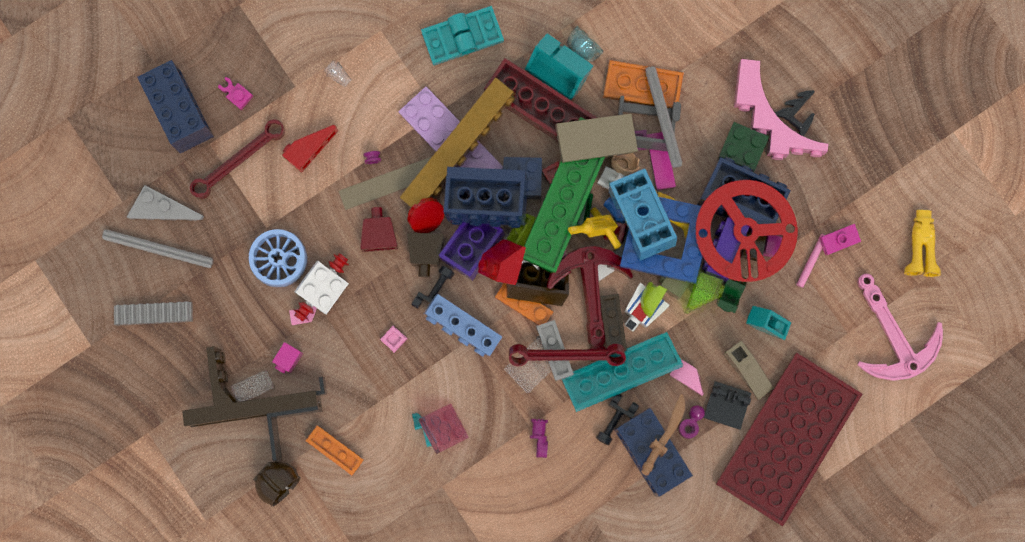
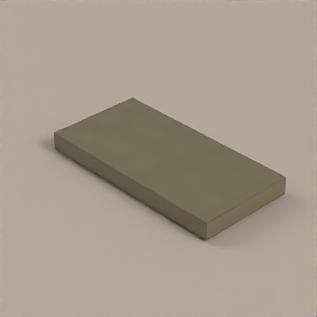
(596, 138)

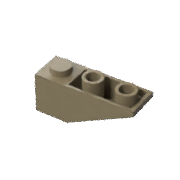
(748, 369)

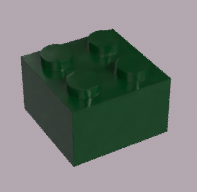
(743, 146)

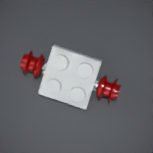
(321, 287)

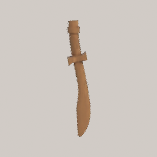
(658, 446)

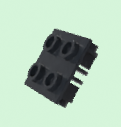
(727, 405)

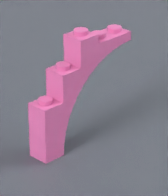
(781, 139)

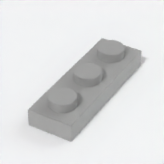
(552, 341)

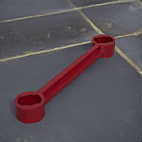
(237, 159)
(567, 354)

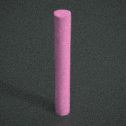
(810, 264)

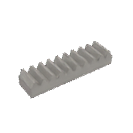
(153, 313)

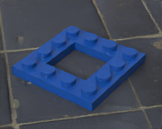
(684, 269)

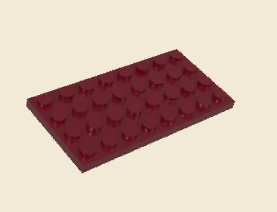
(789, 439)

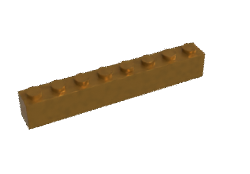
(460, 142)

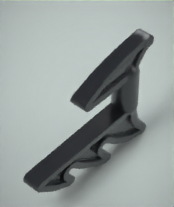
(789, 112)

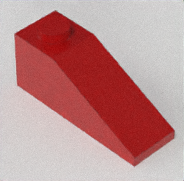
(306, 149)

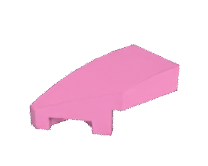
(688, 376)

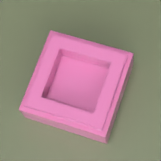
(393, 339)

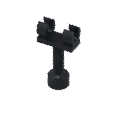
(445, 274)
(605, 436)

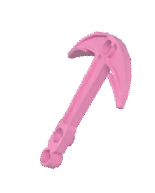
(897, 340)

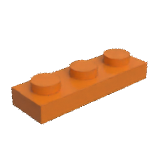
(531, 310)
(334, 450)

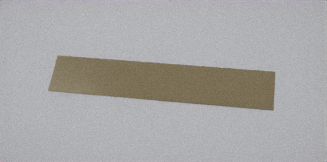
(381, 185)

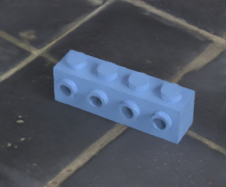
(462, 325)

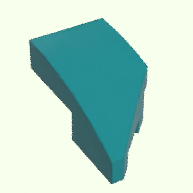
(417, 426)

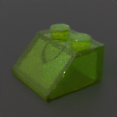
(704, 292)

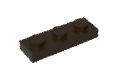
(613, 320)

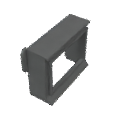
(645, 142)

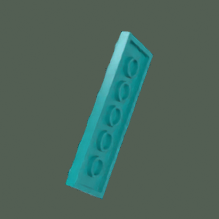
(642, 364)

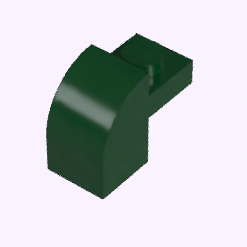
(731, 295)

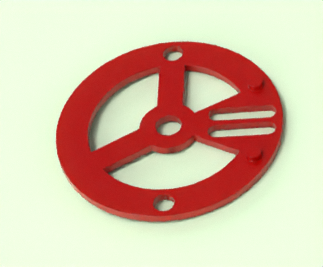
(723, 197)

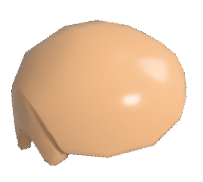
(625, 163)

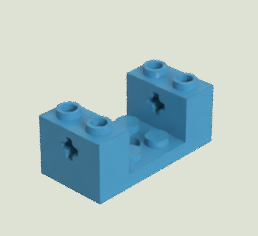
(649, 232)

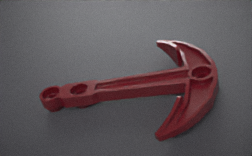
(590, 282)

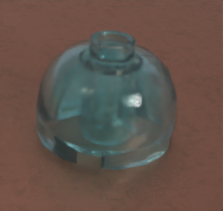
(583, 45)

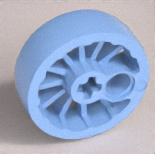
(300, 265)

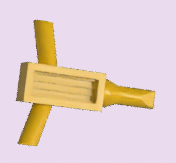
(598, 226)

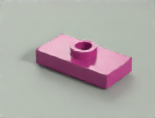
(840, 239)

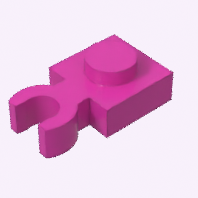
(237, 95)

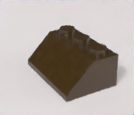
(533, 286)

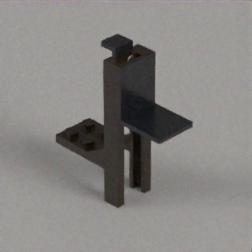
(227, 409)

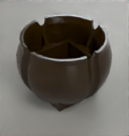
(275, 481)

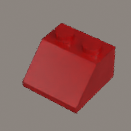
(502, 262)

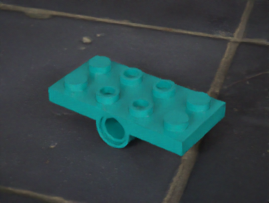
(462, 35)

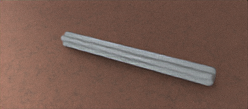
(663, 117)
(157, 248)

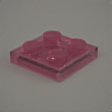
(443, 428)

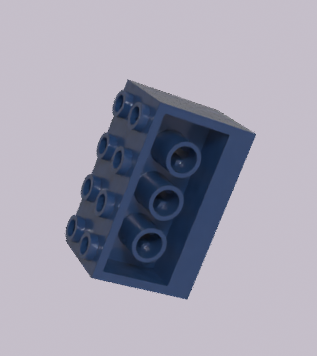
(175, 106)
(484, 184)
(750, 206)
(636, 438)

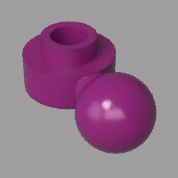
(696, 413)

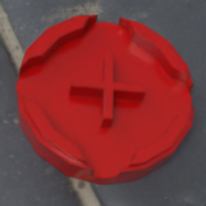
(425, 215)

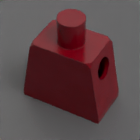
(378, 232)

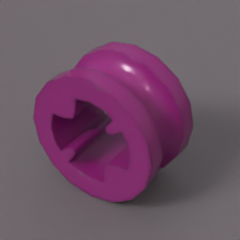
(372, 157)

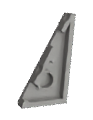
(154, 205)

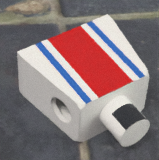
(636, 313)

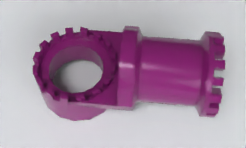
(538, 432)

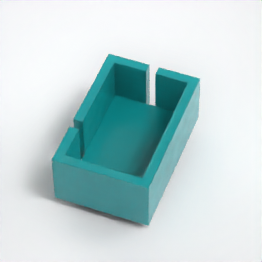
(558, 67)

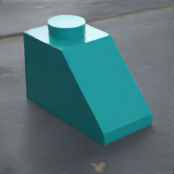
(768, 322)

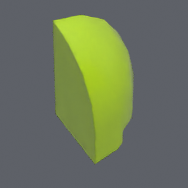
(651, 298)

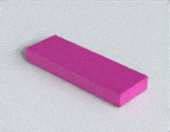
(661, 166)

